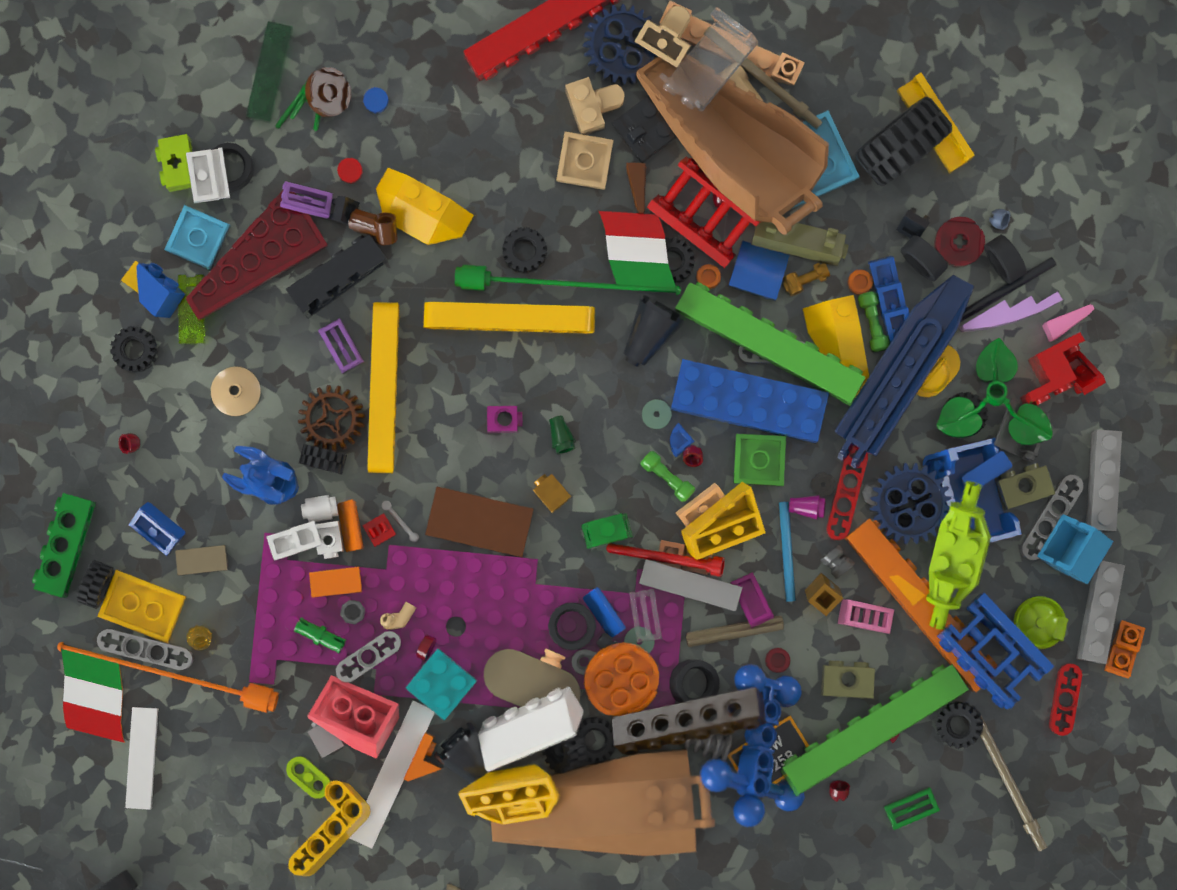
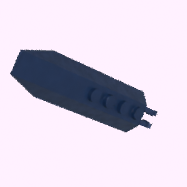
(903, 369)

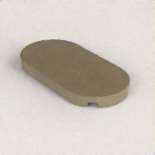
(522, 677)

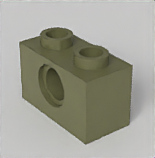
(1040, 486)
(863, 680)

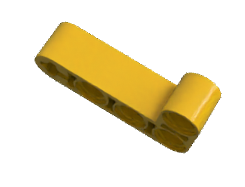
(326, 831)

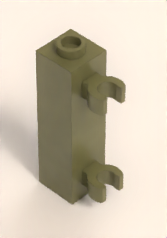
(803, 241)

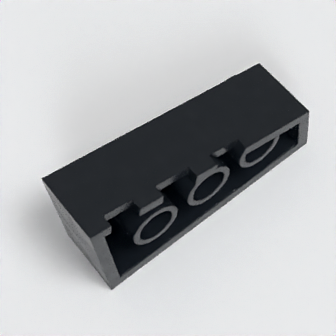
(337, 275)

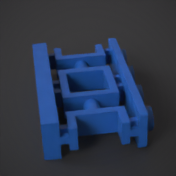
(1009, 638)

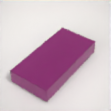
(753, 600)

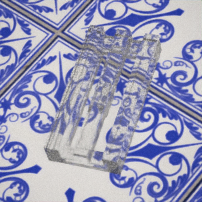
(642, 594)

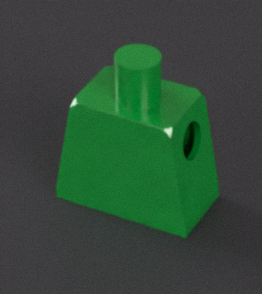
(607, 530)

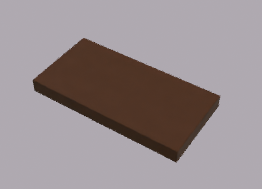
(479, 521)

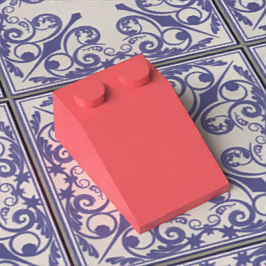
(355, 715)

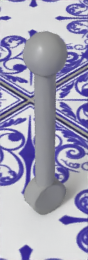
(387, 506)

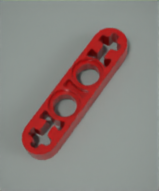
(848, 493)

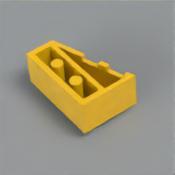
(724, 524)

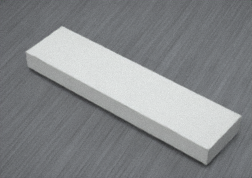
(141, 758)

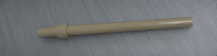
(800, 109)
(1030, 825)

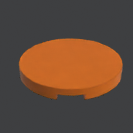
(621, 679)

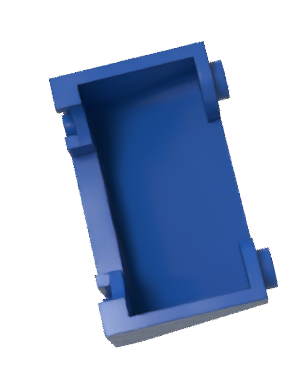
(958, 461)

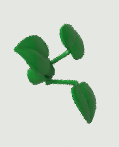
(1000, 366)

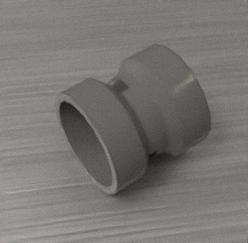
(837, 561)

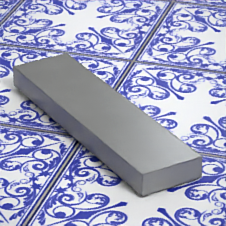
(690, 585)

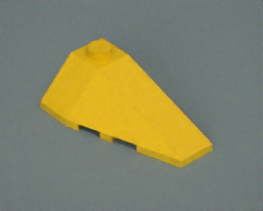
(837, 331)

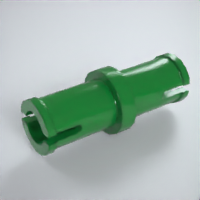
(320, 635)

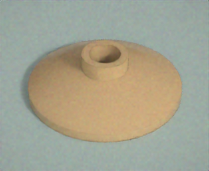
(247, 396)

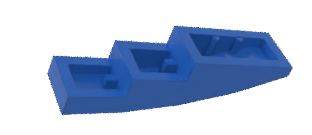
(890, 295)

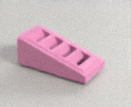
(1058, 326)
(845, 614)

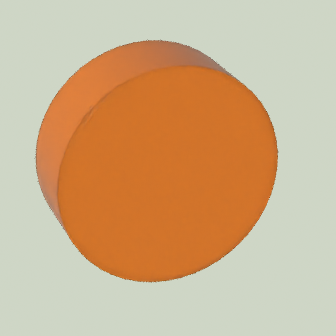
(709, 276)
(859, 282)

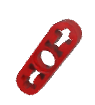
(1061, 679)

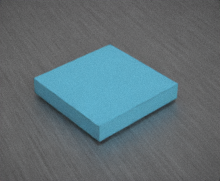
(197, 237)

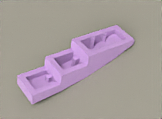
(1003, 315)

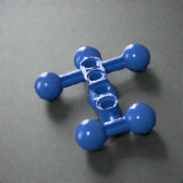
(757, 758)

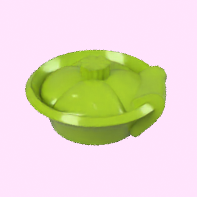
(1041, 621)

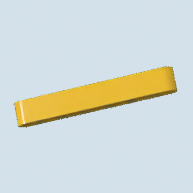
(509, 317)
(383, 387)

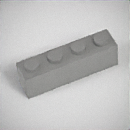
(1104, 480)
(1100, 613)

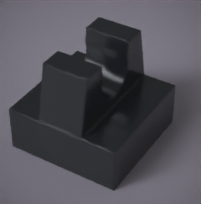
(343, 208)
(913, 224)

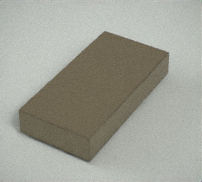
(201, 560)

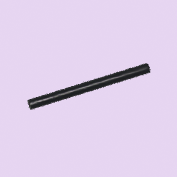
(1008, 288)

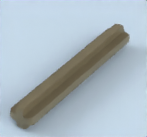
(732, 632)

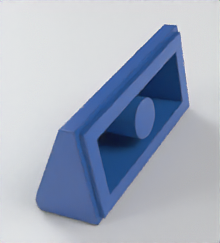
(988, 470)
(157, 528)
(604, 612)

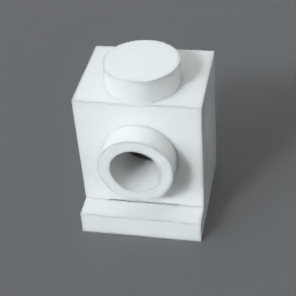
(334, 530)

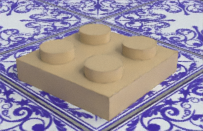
(584, 160)

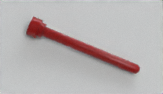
(713, 565)

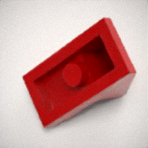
(1087, 374)

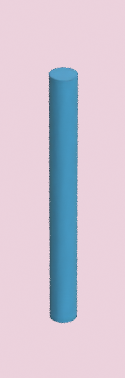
(787, 551)

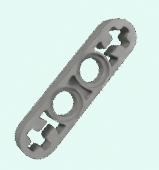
(1048, 515)
(144, 652)

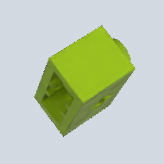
(168, 150)

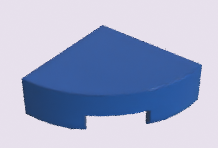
(679, 440)

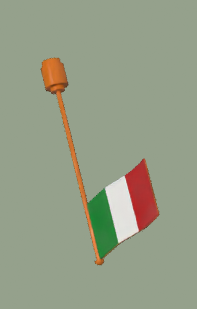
(96, 692)

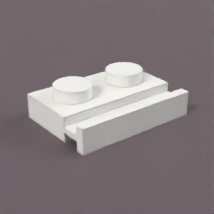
(208, 175)

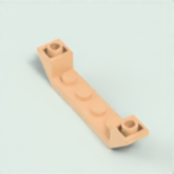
(780, 68)

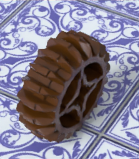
(320, 423)

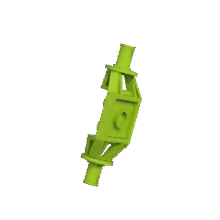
(957, 555)

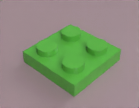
(759, 459)

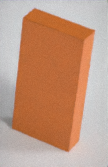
(335, 582)

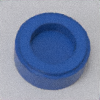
(376, 100)

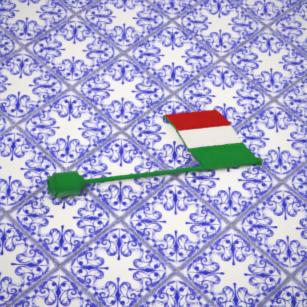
(634, 253)

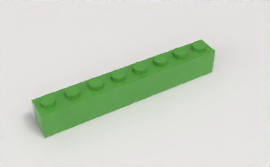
(769, 343)
(873, 730)

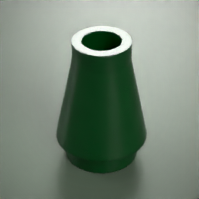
(561, 436)

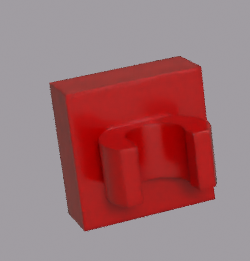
(379, 530)

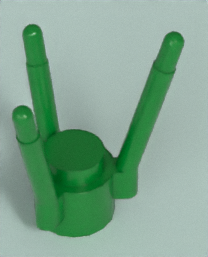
(295, 106)

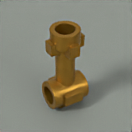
(794, 284)

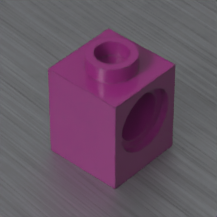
(494, 412)

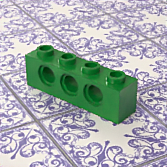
(68, 560)

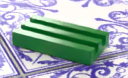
(891, 816)

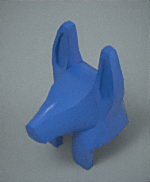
(264, 477)

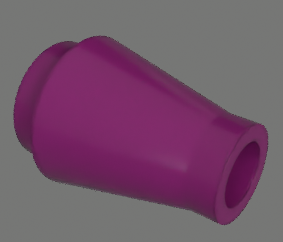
(810, 506)

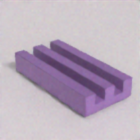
(306, 204)
(351, 364)

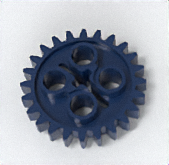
(617, 66)
(918, 523)

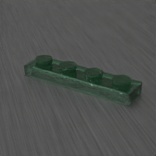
(269, 72)

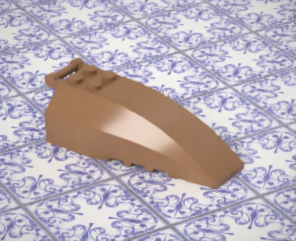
(746, 148)
(620, 807)

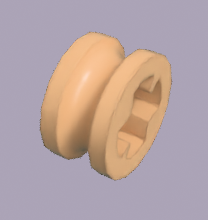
(553, 658)

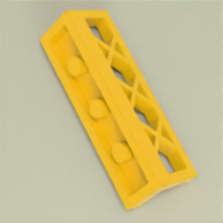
(953, 149)

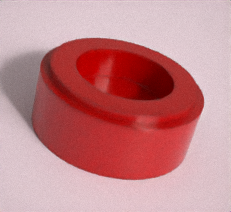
(350, 170)

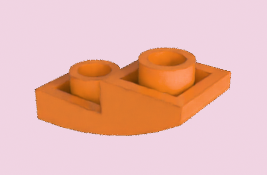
(1124, 649)

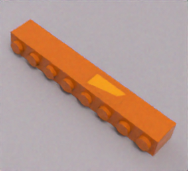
(908, 589)

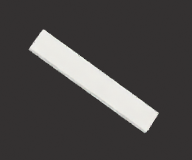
(393, 772)

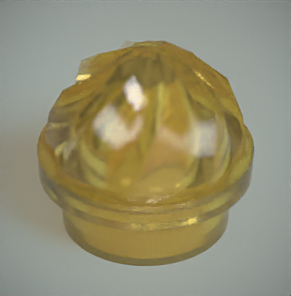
(199, 637)

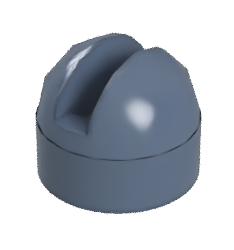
(1000, 219)

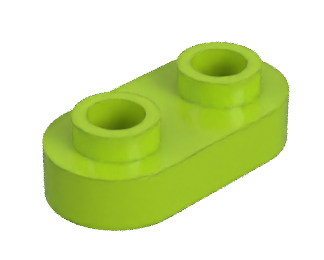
(308, 777)

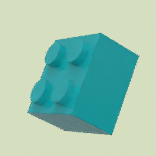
(441, 684)

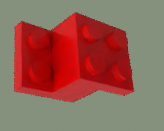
(1053, 370)

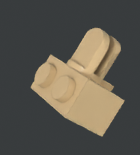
(665, 38)
(590, 104)

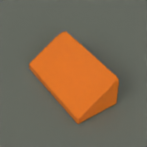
(350, 526)

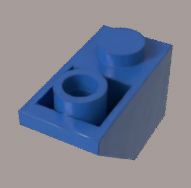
(157, 291)

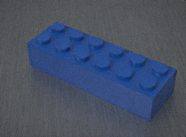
(749, 401)

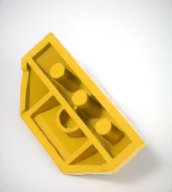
(421, 209)
(511, 795)

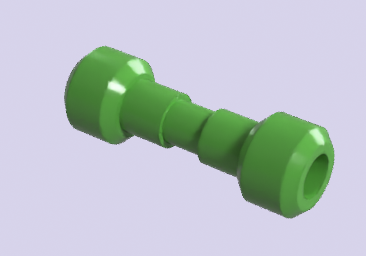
(869, 302)
(682, 489)

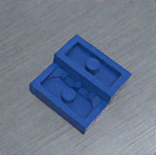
(759, 271)

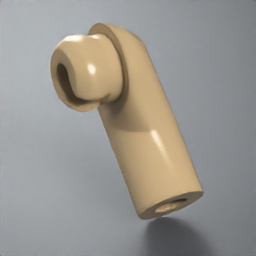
(398, 620)

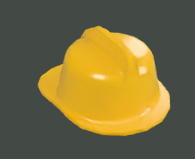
(941, 374)

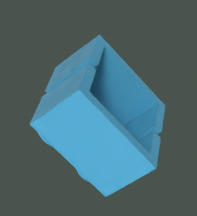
(1075, 549)

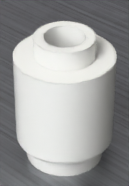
(319, 508)

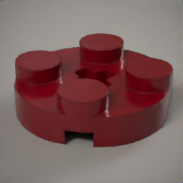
(970, 233)

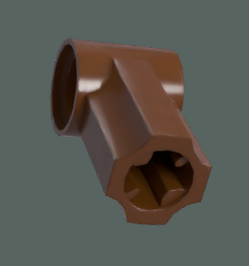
(380, 226)

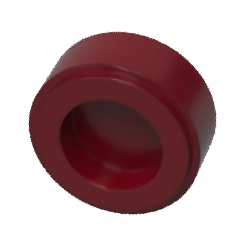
(426, 647)
(777, 660)

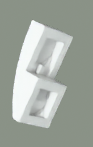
(294, 540)

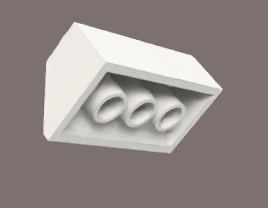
(529, 728)

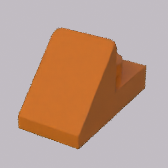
(419, 765)

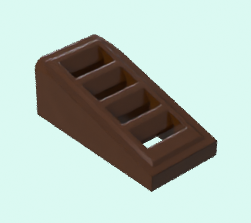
(637, 179)

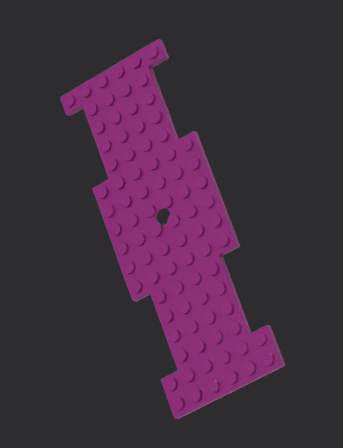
(489, 592)

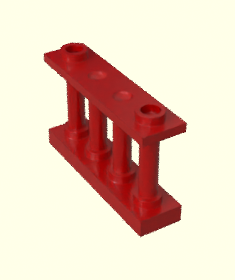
(683, 221)

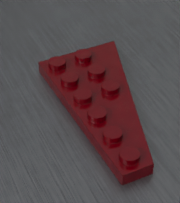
(265, 250)

